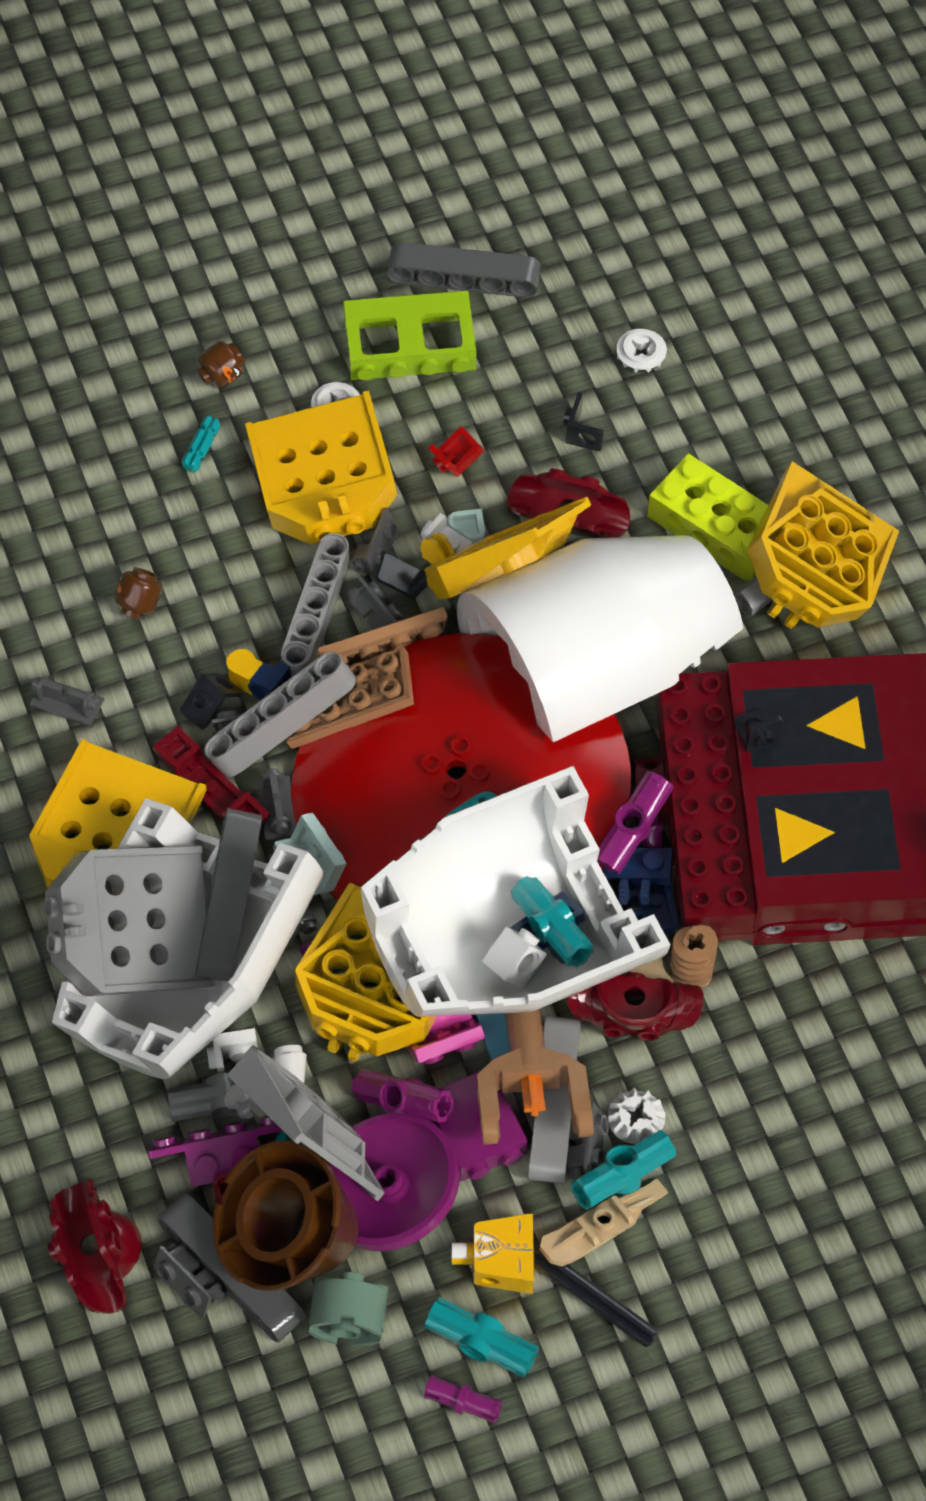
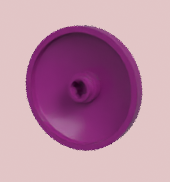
(415, 1172)

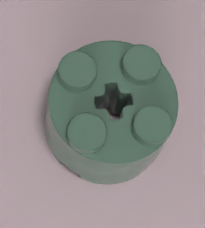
(348, 1310)

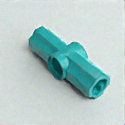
(552, 921)
(623, 1169)
(481, 1337)

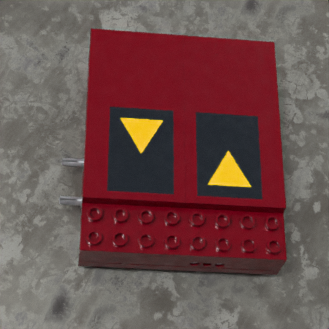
(812, 830)

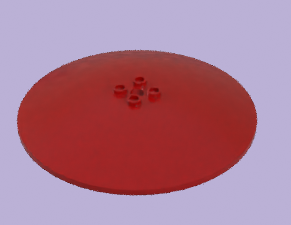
(389, 777)

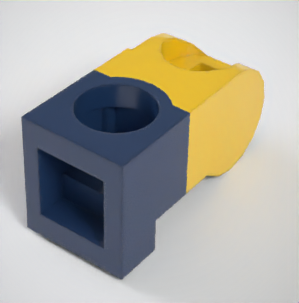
(255, 676)

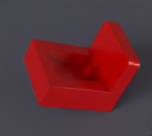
(456, 452)

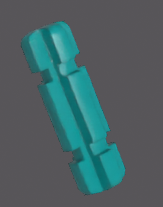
(200, 444)

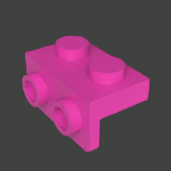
(446, 1035)

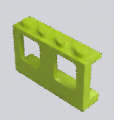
(408, 315)

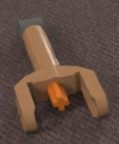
(531, 1070)

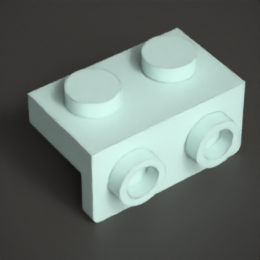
(313, 838)

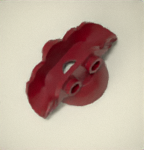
(546, 491)
(665, 1006)
(98, 1276)

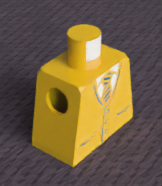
(500, 1253)

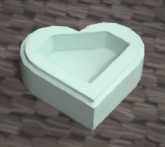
(468, 524)

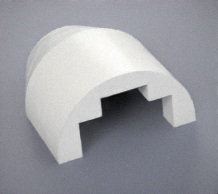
(605, 623)
(452, 899)
(168, 1028)

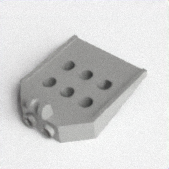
(80, 930)
(300, 1114)

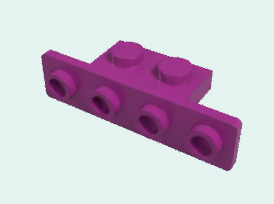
(214, 1153)

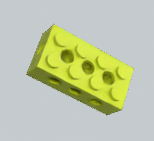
(710, 509)

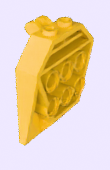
(323, 469)
(819, 552)
(498, 553)
(117, 786)
(340, 1004)

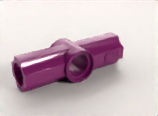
(644, 804)
(403, 1095)

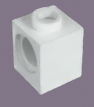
(515, 956)

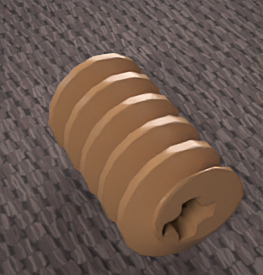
(693, 955)

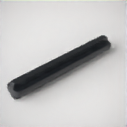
(598, 1300)

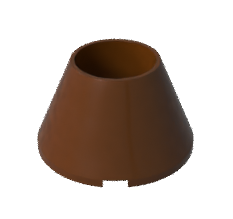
(261, 1211)

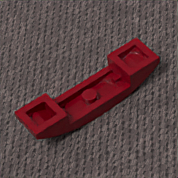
(185, 760)

